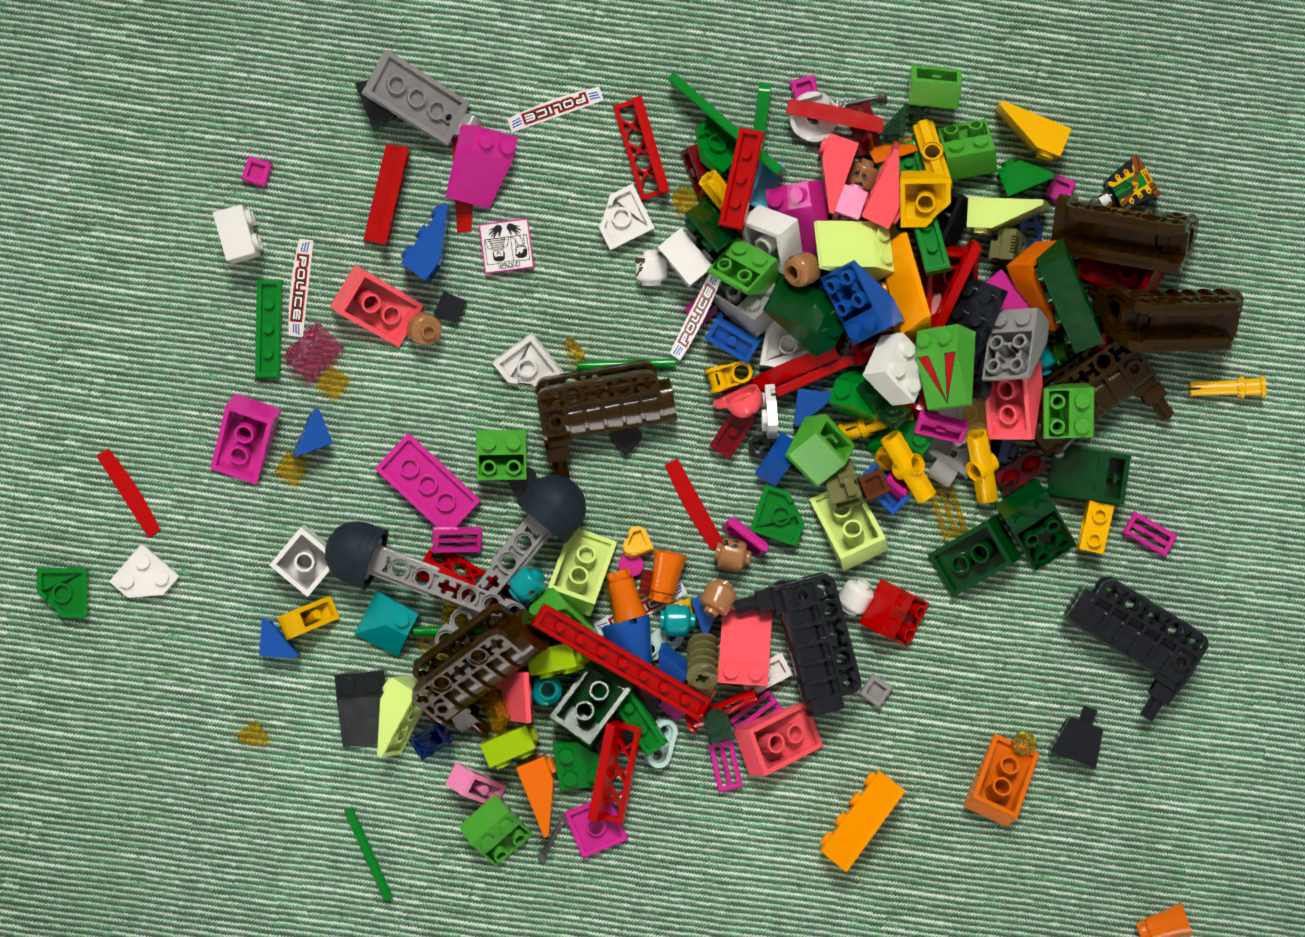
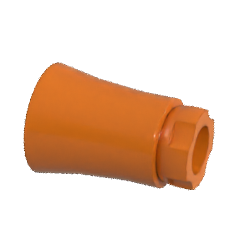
(666, 575)
(624, 596)
(1166, 923)

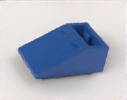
(429, 250)
(860, 302)

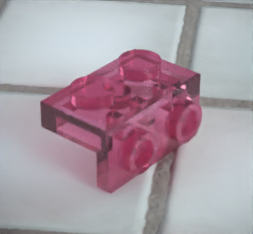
(313, 351)

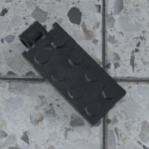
(977, 310)

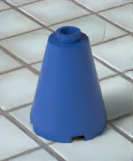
(632, 635)

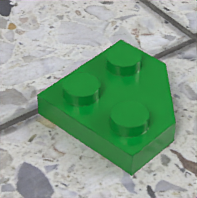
(715, 146)
(777, 516)
(65, 590)
(575, 764)

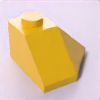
(922, 197)

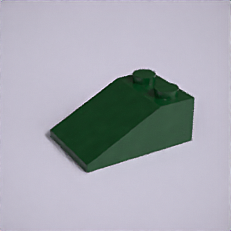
(805, 315)
(974, 555)
(591, 704)

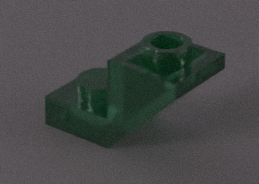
(896, 125)
(882, 410)
(718, 726)

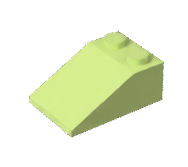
(992, 214)
(854, 240)
(850, 532)
(582, 569)
(397, 715)

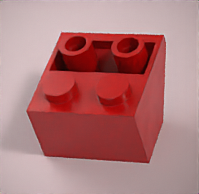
(894, 613)

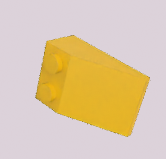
(1036, 132)

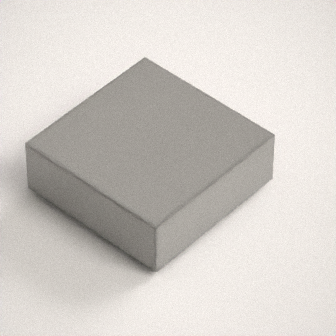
(875, 690)

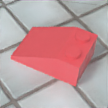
(835, 165)
(883, 201)
(376, 305)
(1014, 407)
(745, 648)
(518, 696)
(777, 739)

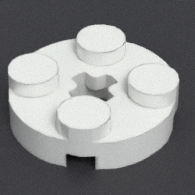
(806, 128)

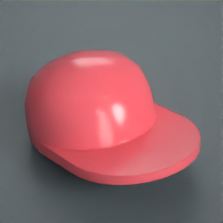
(740, 400)

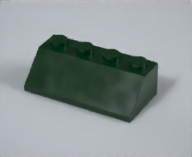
(1069, 298)

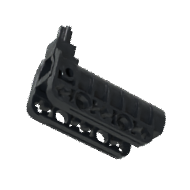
(1139, 637)
(810, 640)

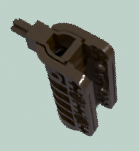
(1124, 234)
(1169, 318)
(1114, 379)
(600, 407)
(475, 666)

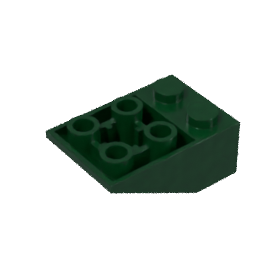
(704, 220)
(1089, 475)
(1035, 524)

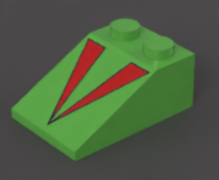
(946, 365)

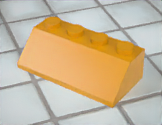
(907, 289)
(861, 820)

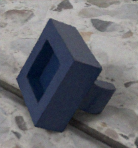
(1002, 449)

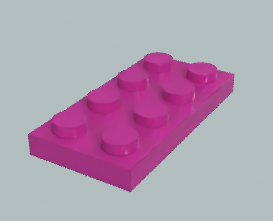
(427, 483)

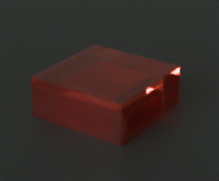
(645, 581)

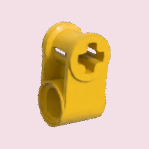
(726, 376)

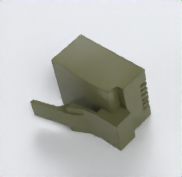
(1008, 246)
(844, 488)

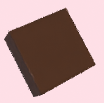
(874, 484)

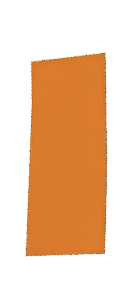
(884, 149)

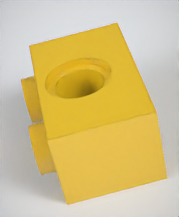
(1094, 527)

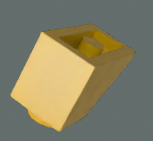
(308, 617)

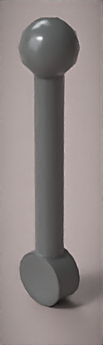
(882, 96)
(561, 821)

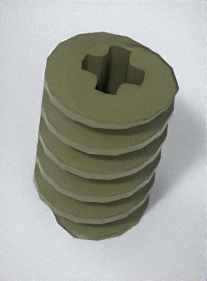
(702, 661)

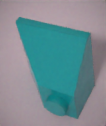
(387, 623)

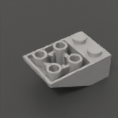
(743, 309)
(1015, 344)

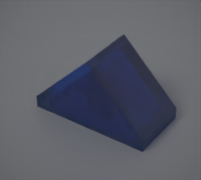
(431, 740)

